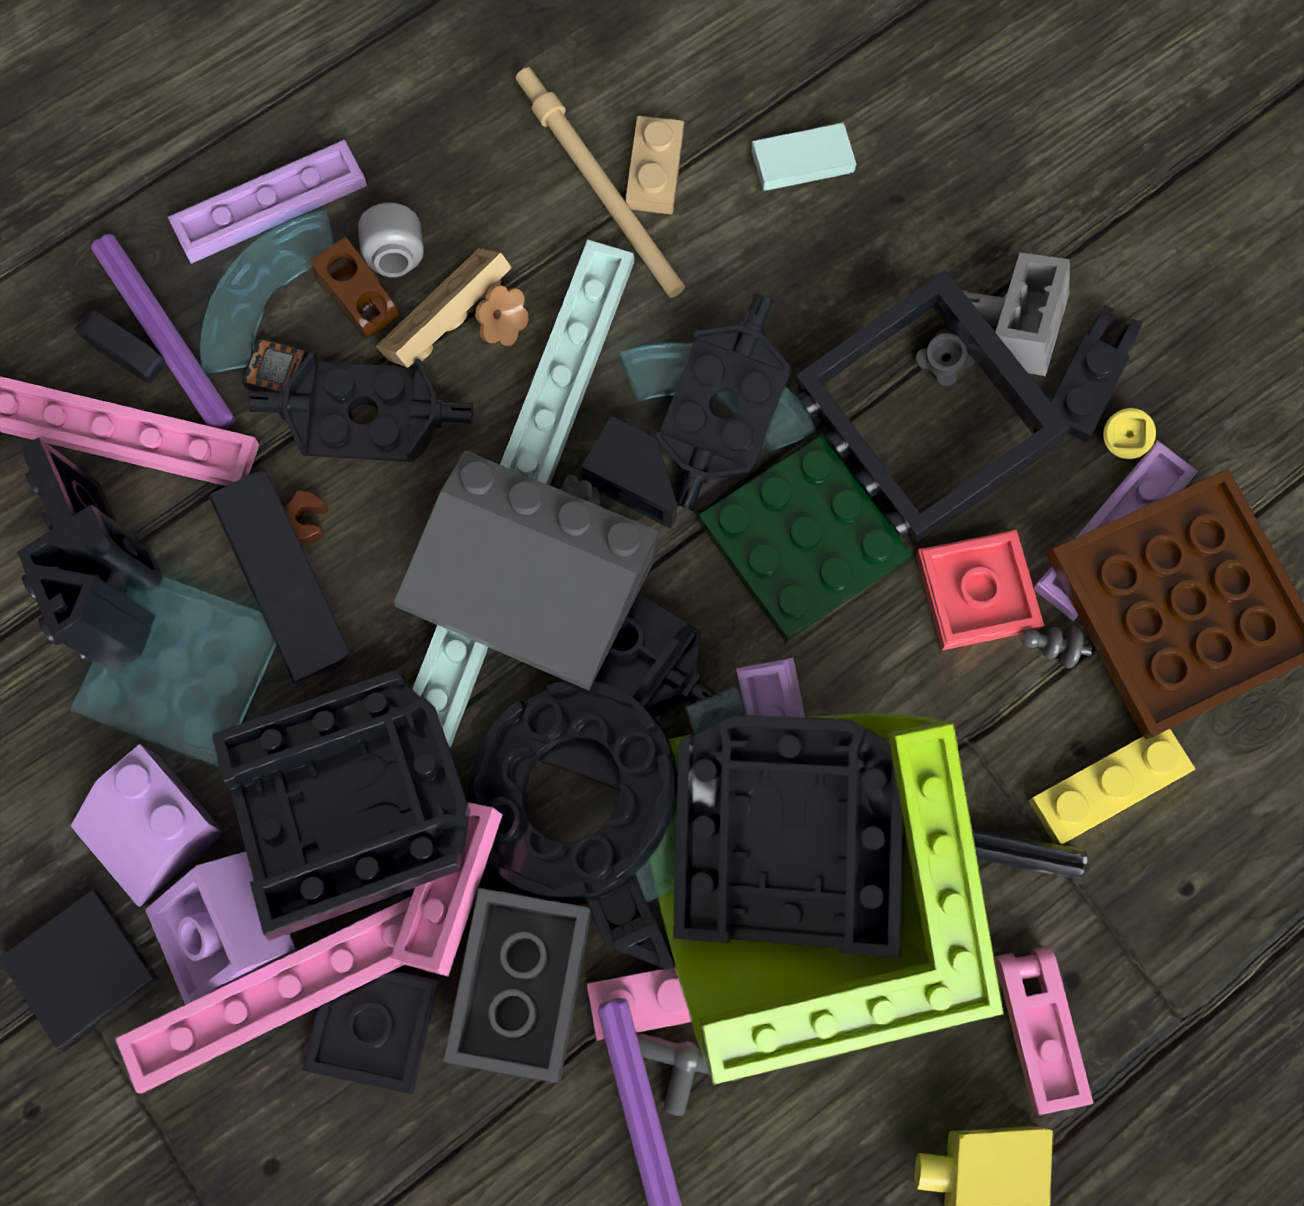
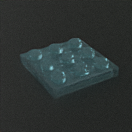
(192, 673)

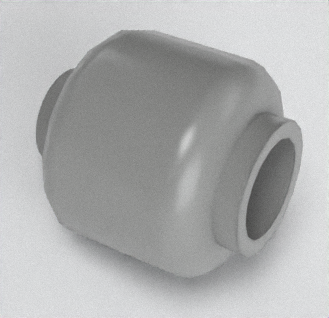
(390, 239)

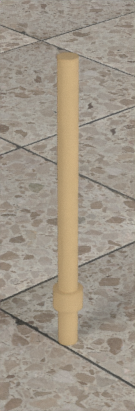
(551, 113)

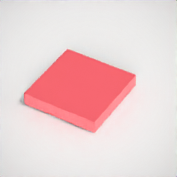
(979, 589)

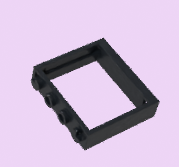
(993, 358)

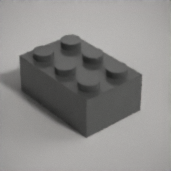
(518, 986)

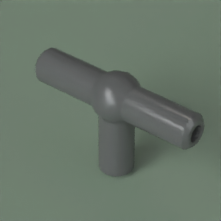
(685, 1058)

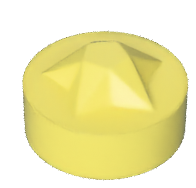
(1129, 433)

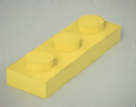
(1110, 786)

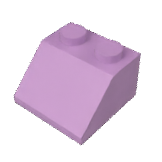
(144, 824)
(213, 928)

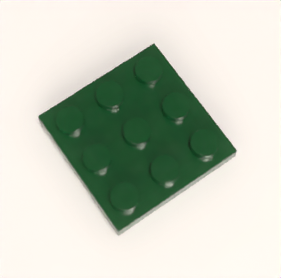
(804, 538)

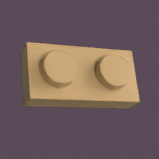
(654, 164)

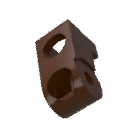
(354, 288)

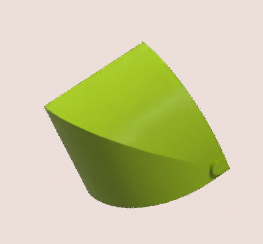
(794, 1003)

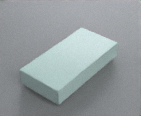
(803, 156)

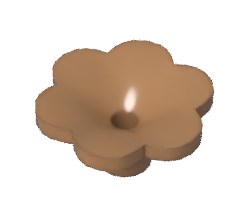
(502, 315)

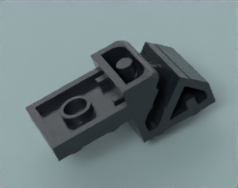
(85, 565)

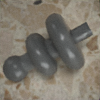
(1068, 646)

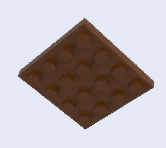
(1184, 603)

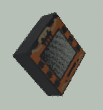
(272, 366)

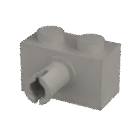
(1030, 310)

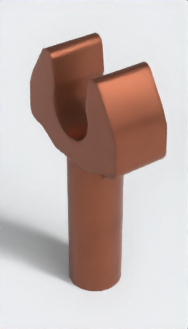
(303, 503)

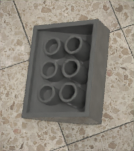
(527, 569)

